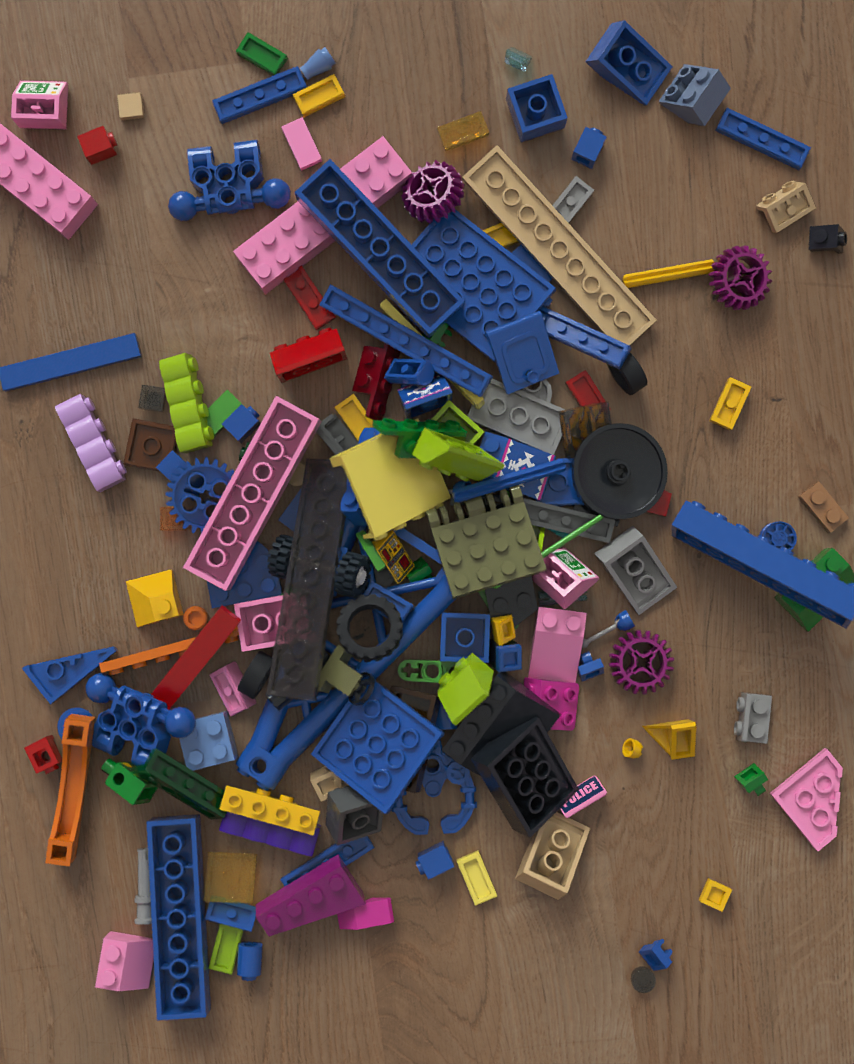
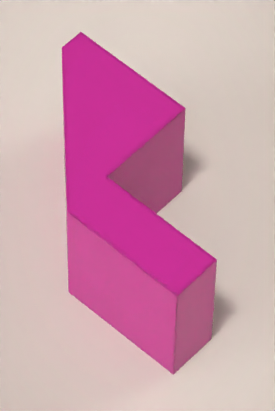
(374, 913)

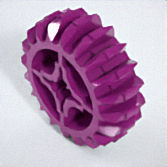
(445, 184)
(750, 291)
(633, 669)

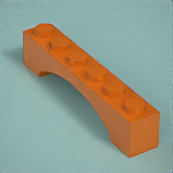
(75, 763)

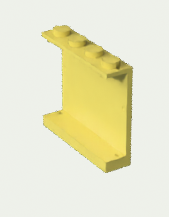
(388, 486)

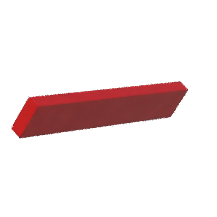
(196, 656)

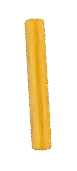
(668, 273)

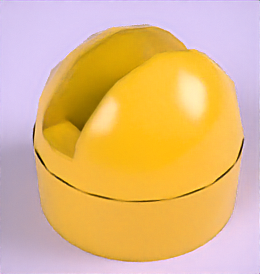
(627, 748)

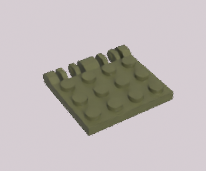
(487, 545)

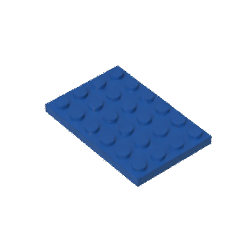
(484, 274)

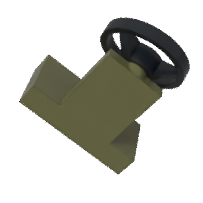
(345, 678)

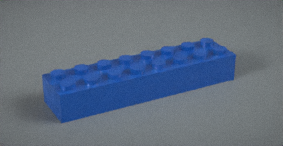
(379, 248)
(765, 563)
(178, 917)

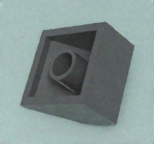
(351, 815)

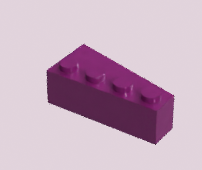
(311, 897)

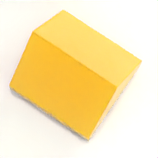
(503, 629)

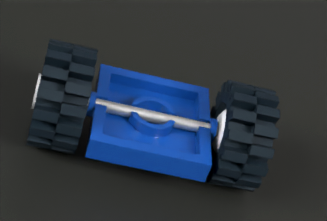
(351, 571)

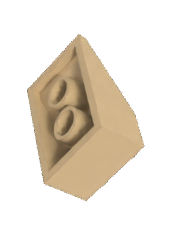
(553, 856)

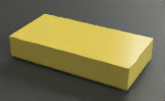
(476, 877)

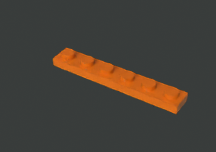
(159, 654)

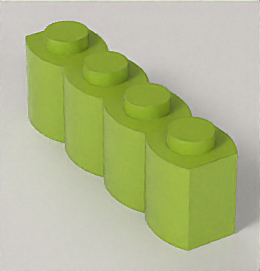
(186, 403)

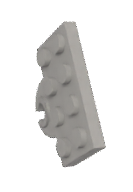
(521, 415)

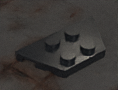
(513, 599)

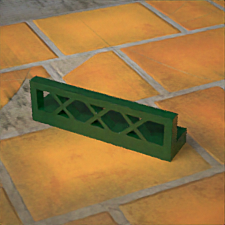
(182, 784)

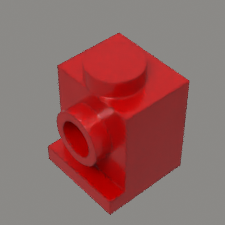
(36, 755)

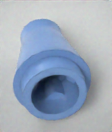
(318, 63)

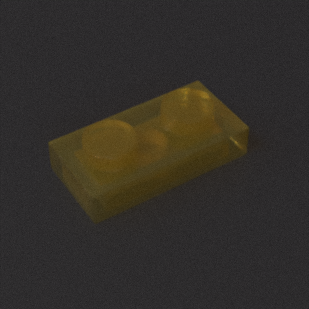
(463, 131)

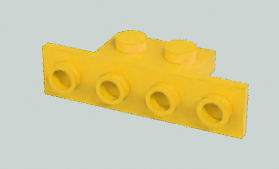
(269, 809)

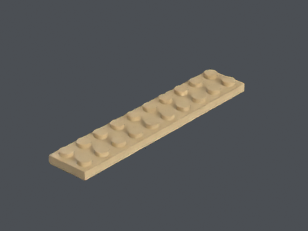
(557, 247)

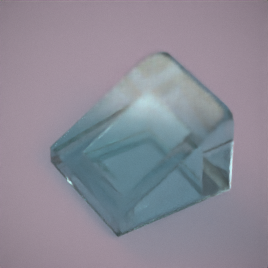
(517, 59)

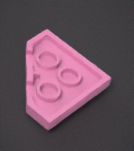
(813, 798)

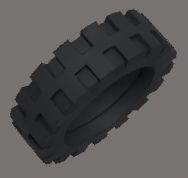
(360, 604)

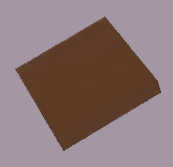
(149, 444)

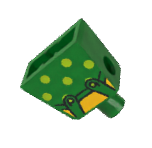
(126, 783)

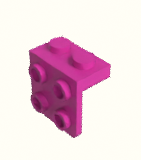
(560, 696)

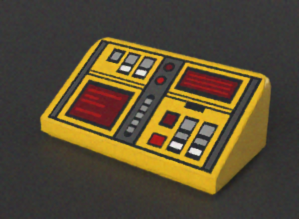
(394, 556)

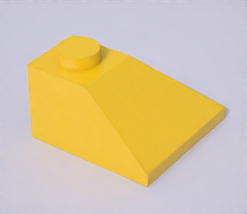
(154, 598)

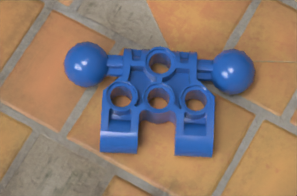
(201, 164)
(148, 720)

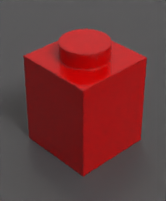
(98, 145)

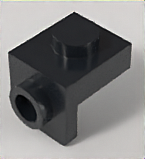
(827, 238)

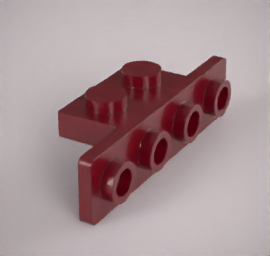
(371, 381)

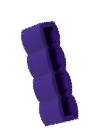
(270, 833)

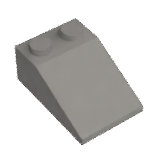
(636, 569)

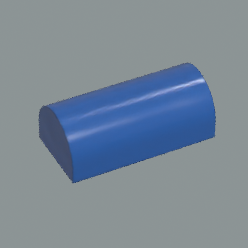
(410, 372)

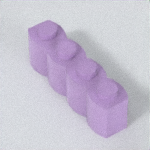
(90, 443)

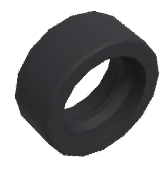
(630, 376)
(256, 675)

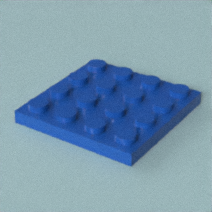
(378, 746)

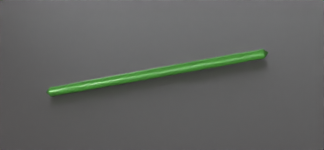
(569, 537)

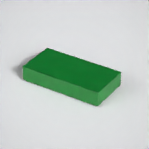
(261, 54)

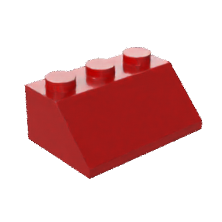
(308, 355)

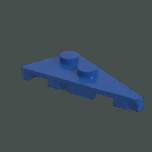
(60, 675)

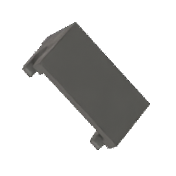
(336, 434)

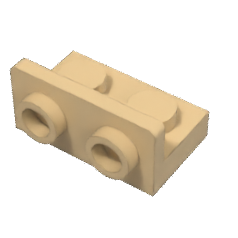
(786, 205)

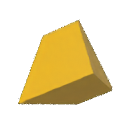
(675, 737)

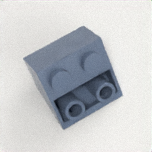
(695, 93)

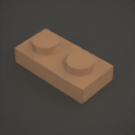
(823, 507)

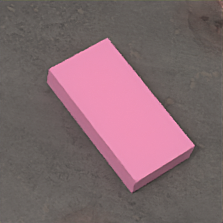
(301, 144)

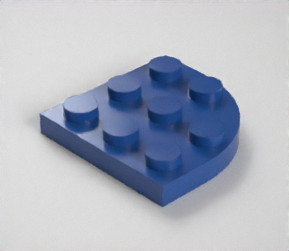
(252, 582)

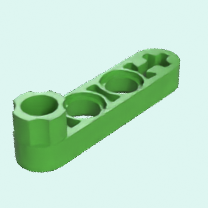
(443, 666)

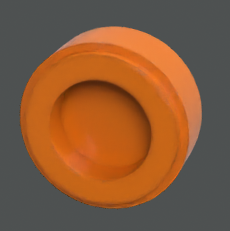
(195, 618)

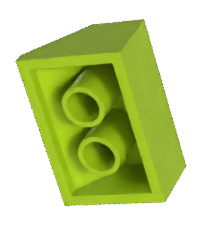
(455, 456)

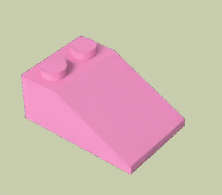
(258, 622)
(556, 644)

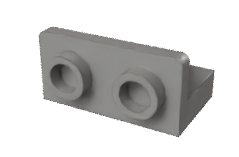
(753, 717)

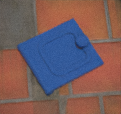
(521, 348)

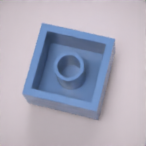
(210, 742)

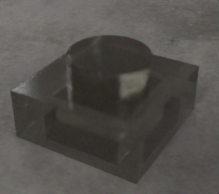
(152, 398)

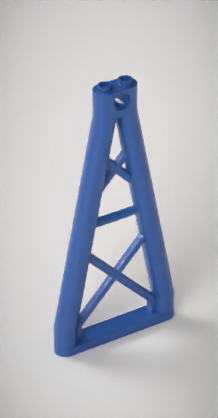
(332, 703)

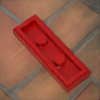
(308, 298)

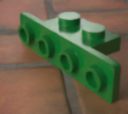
(411, 430)

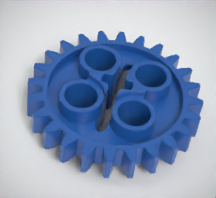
(211, 474)

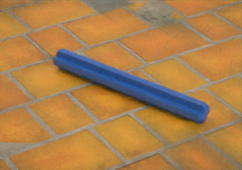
(508, 480)

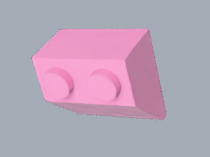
(125, 962)

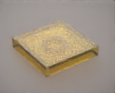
(230, 877)

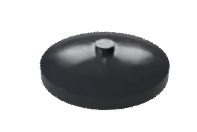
(619, 471)

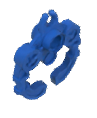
(433, 784)

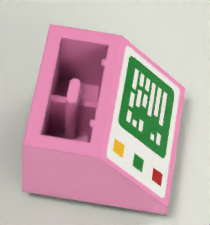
(40, 104)
(565, 577)

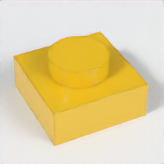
(715, 894)

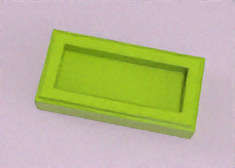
(225, 949)

